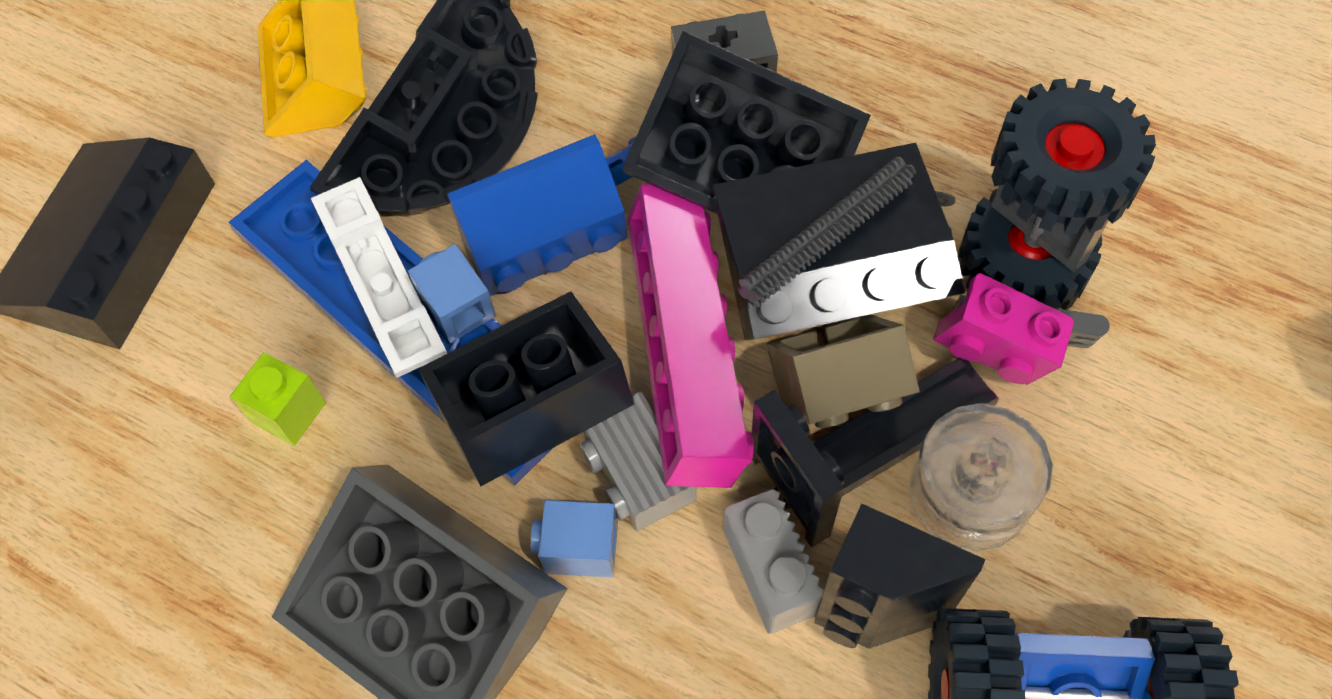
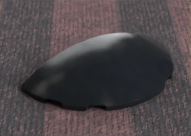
(445, 112)

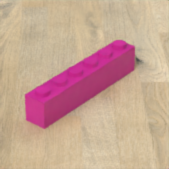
(687, 343)

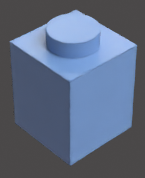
(452, 292)
(576, 538)

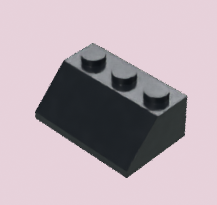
(891, 581)

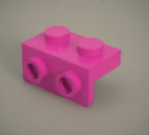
(1006, 331)

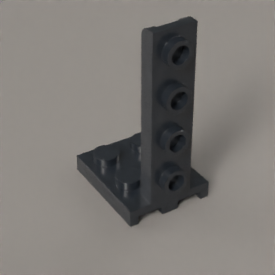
(821, 472)

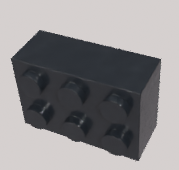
(527, 387)

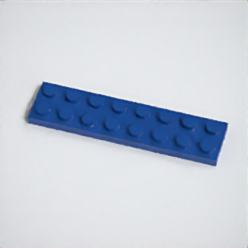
(295, 243)

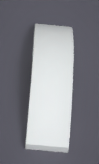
(379, 277)

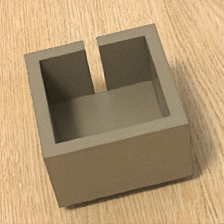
(859, 368)

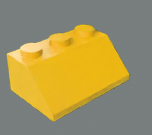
(309, 65)

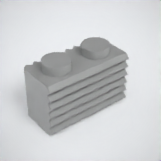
(632, 461)
(772, 561)

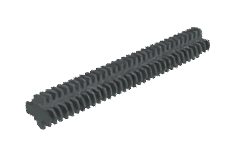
(826, 231)

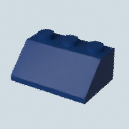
(540, 215)

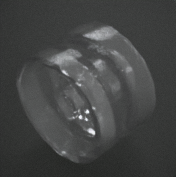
(980, 476)

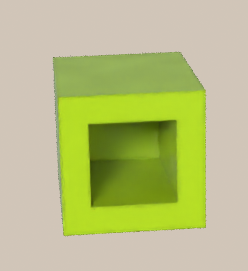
(278, 398)

